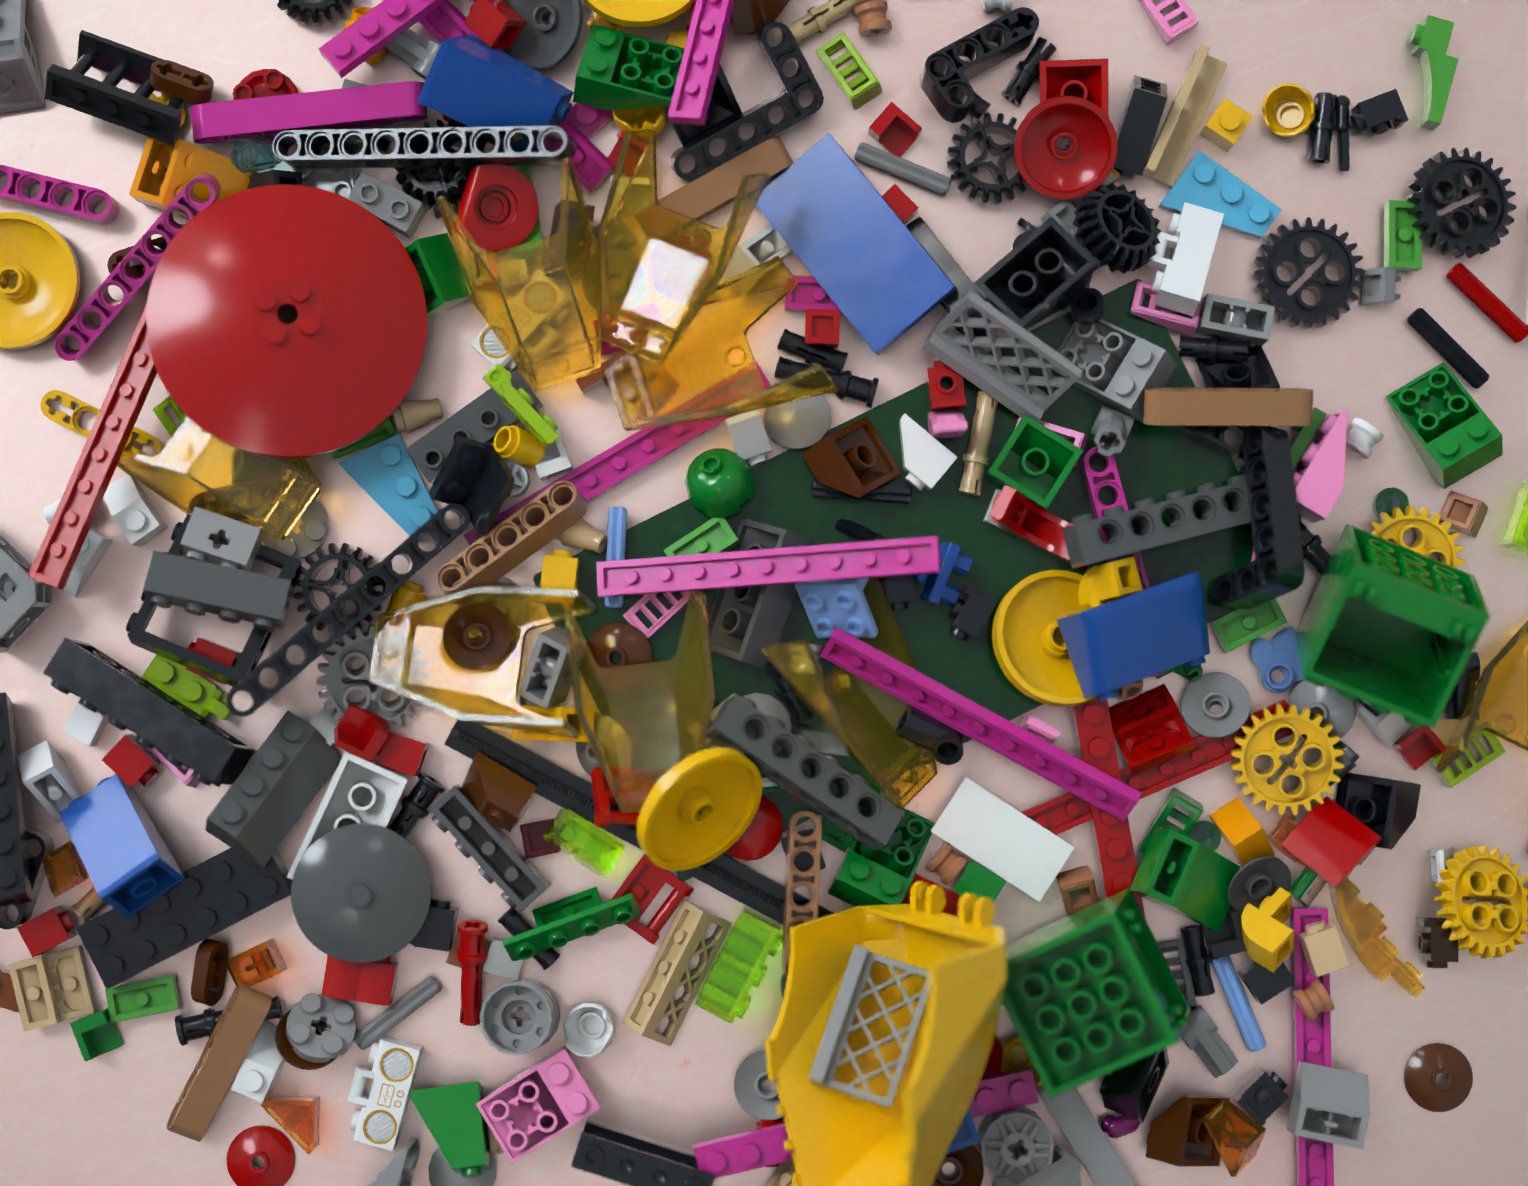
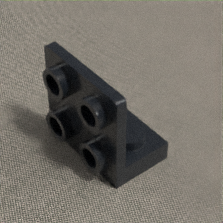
(476, 480)

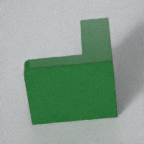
(979, 882)
(96, 1034)

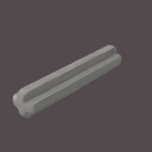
(902, 169)
(397, 1012)

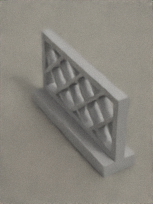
(992, 371)
(843, 1017)

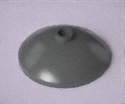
(542, 42)

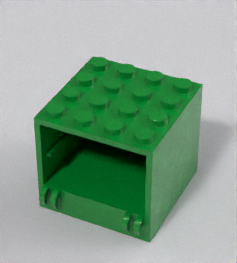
(1390, 627)
(1092, 993)

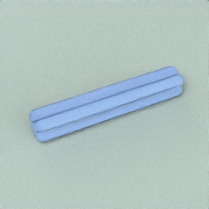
(616, 545)
(1239, 1003)

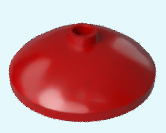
(1071, 170)

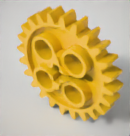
(1429, 534)
(1313, 777)
(1480, 926)

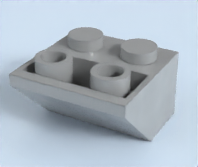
(1329, 1105)

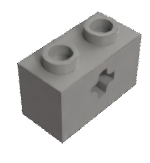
(388, 204)
(1235, 319)
(210, 528)
(548, 670)

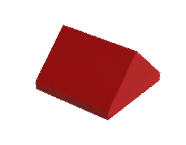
(1076, 78)

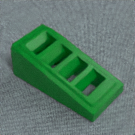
(1175, 797)

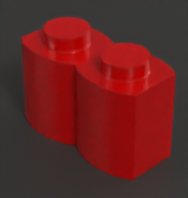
(360, 982)

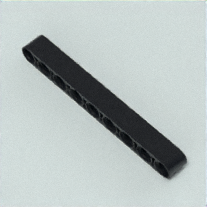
(409, 139)
(359, 596)

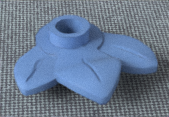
(1280, 655)

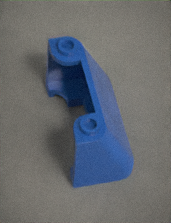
(1138, 635)

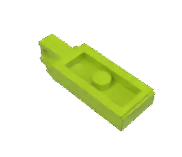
(520, 405)
(186, 687)

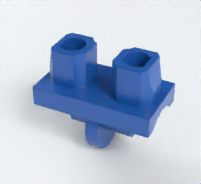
(936, 587)

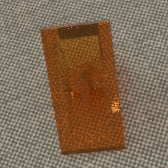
(64, 869)
(256, 964)
(297, 1116)
(1234, 1135)

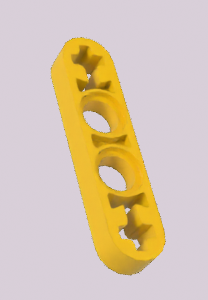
(70, 401)

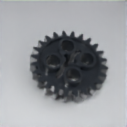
(1475, 231)
(1286, 252)

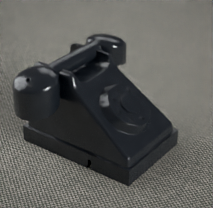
(1043, 277)

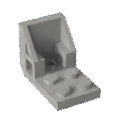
(18, 65)
(23, 605)

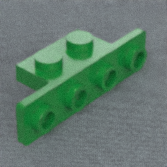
(570, 919)

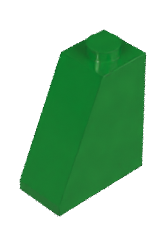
(456, 1125)

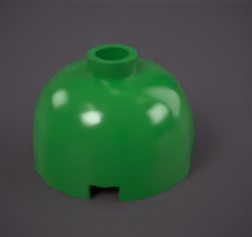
(719, 482)

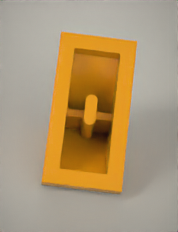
(1241, 832)

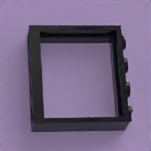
(254, 646)

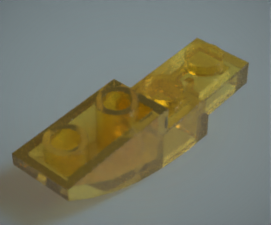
(1361, 928)

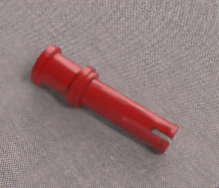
(471, 957)

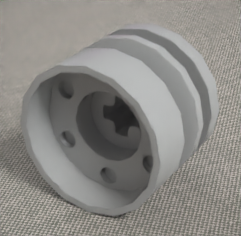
(506, 1030)
(1006, 1128)

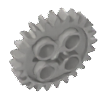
(336, 690)

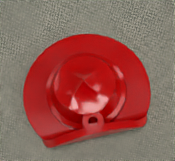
(498, 206)

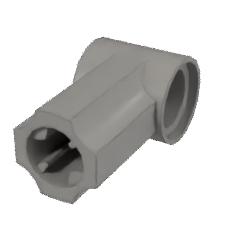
(414, 51)
(1111, 430)
(1209, 1046)

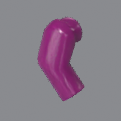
(1119, 1126)

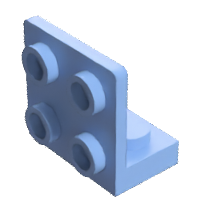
(838, 605)

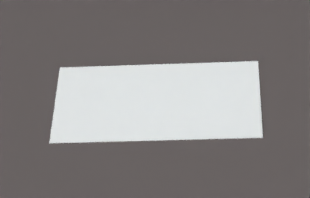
(1002, 839)

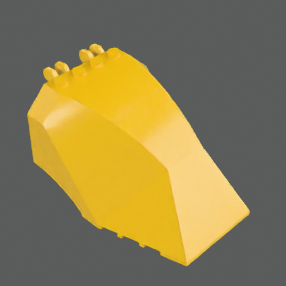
(853, 1140)

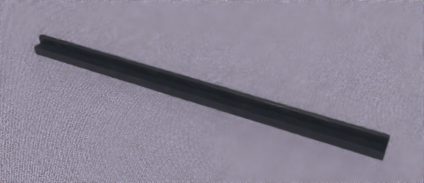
(577, 795)

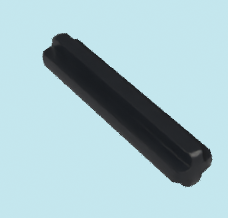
(1448, 348)
(888, 492)

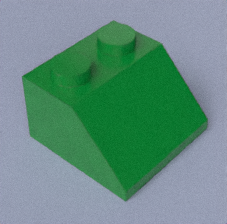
(439, 273)
(1034, 462)

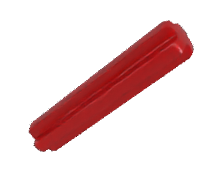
(1488, 302)

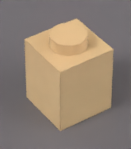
(1323, 948)

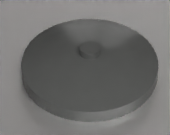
(361, 892)

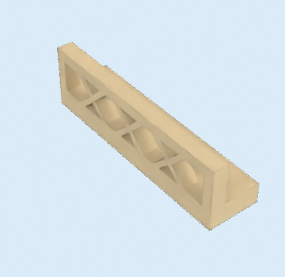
(1184, 118)
(671, 971)

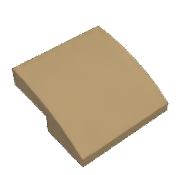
(52, 988)

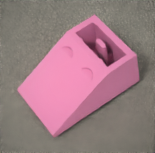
(1322, 469)
(538, 1104)

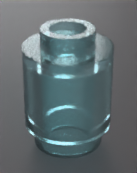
(254, 154)

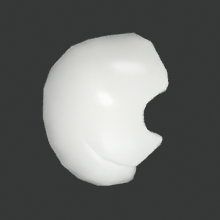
(588, 1029)

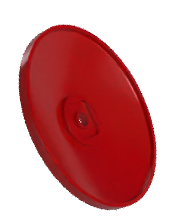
(272, 382)

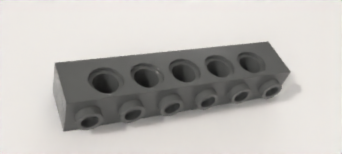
(1087, 548)
(787, 773)

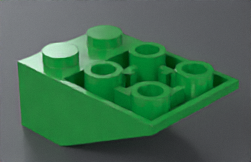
(626, 71)
(1445, 425)
(885, 873)
(1185, 878)

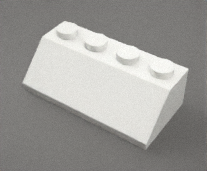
(355, 795)

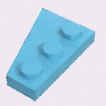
(1217, 189)
(393, 482)

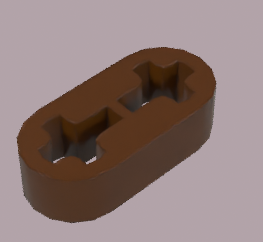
(181, 81)
(209, 972)

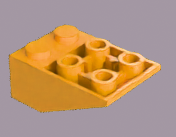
(168, 168)

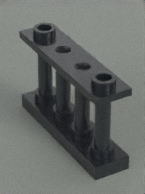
(108, 101)
(635, 1159)

